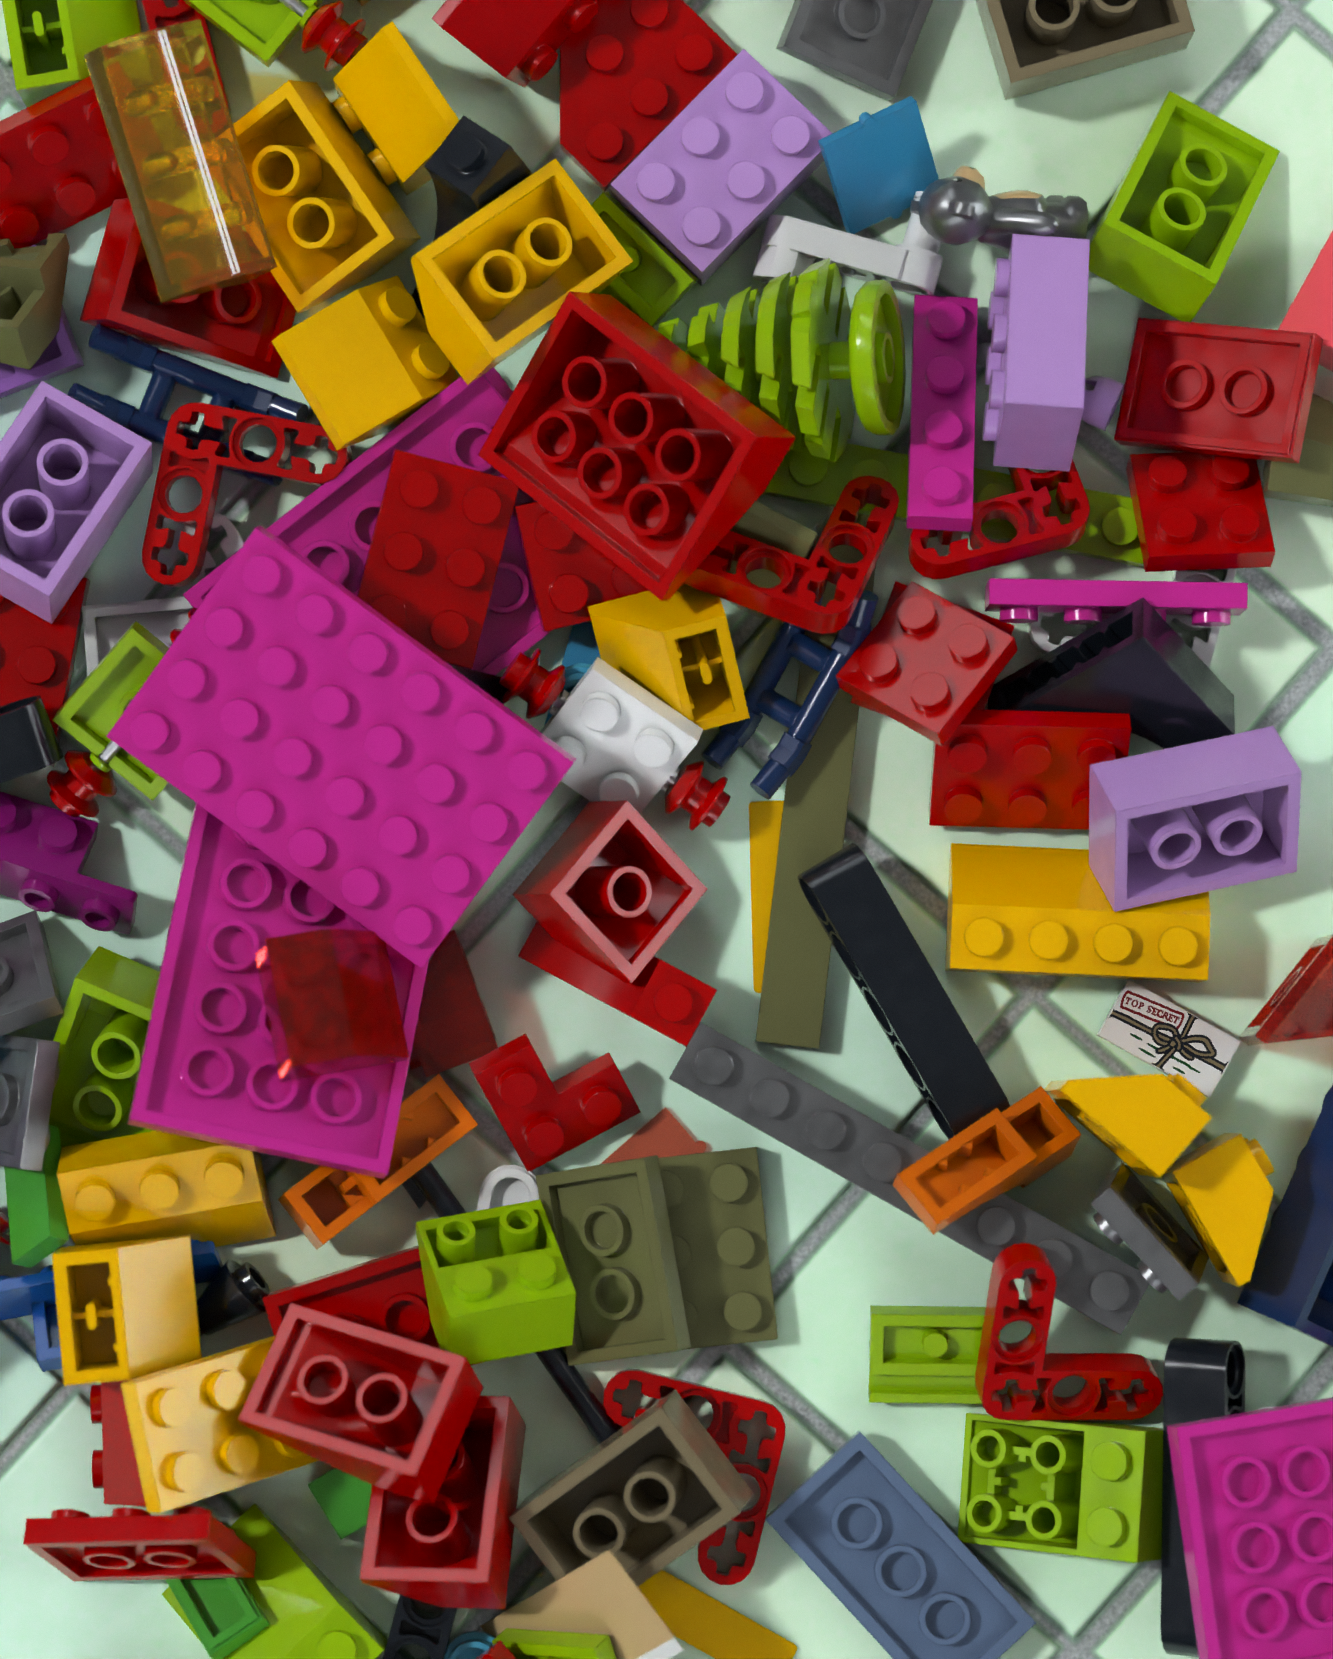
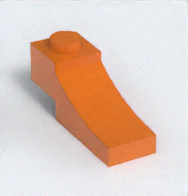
(988, 1160)
(335, 1198)

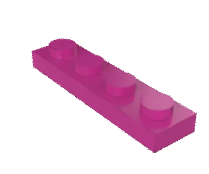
(942, 413)
(1086, 600)

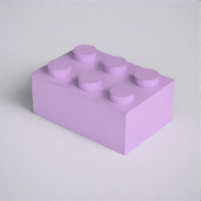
(722, 166)
(1037, 352)
(62, 496)
(1194, 818)

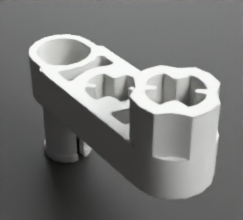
(796, 244)

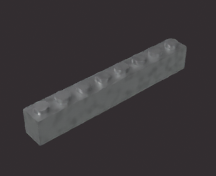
(874, 1155)

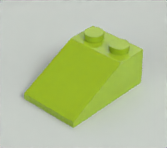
(1180, 208)
(101, 1048)
(302, 1605)

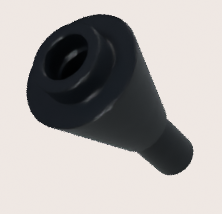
(231, 1297)

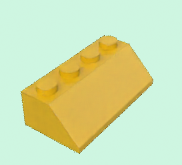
(1051, 918)

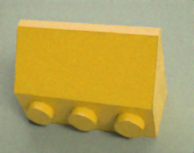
(318, 196)
(510, 269)
(1136, 1116)
(163, 1188)

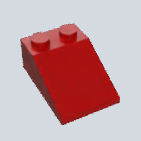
(219, 325)
(364, 1401)

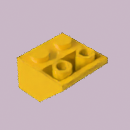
(675, 652)
(126, 1308)

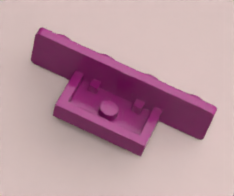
(44, 863)

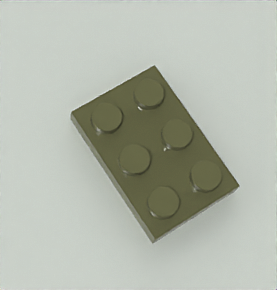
(720, 1246)
(619, 1258)

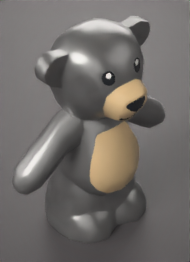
(961, 211)

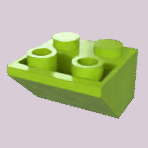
(54, 35)
(496, 1282)

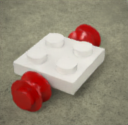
(620, 736)

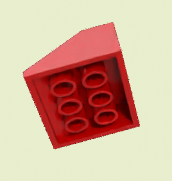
(633, 442)

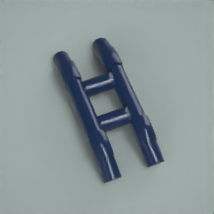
(168, 371)
(800, 720)

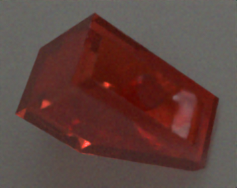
(452, 1015)

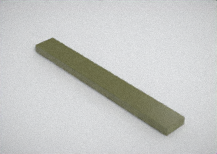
(809, 833)

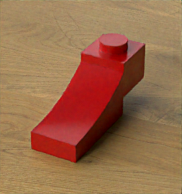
(658, 997)

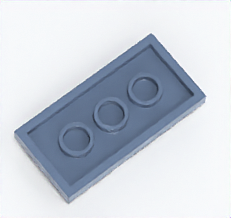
(896, 1561)

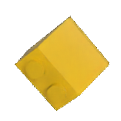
(396, 108)
(365, 362)
(1225, 1201)

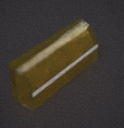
(180, 160)

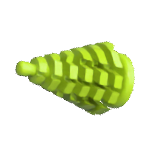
(796, 356)

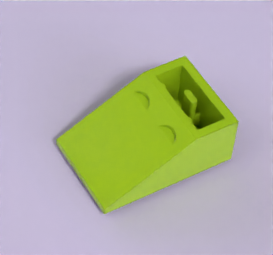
(1063, 1487)

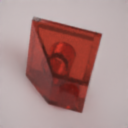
(1301, 1003)

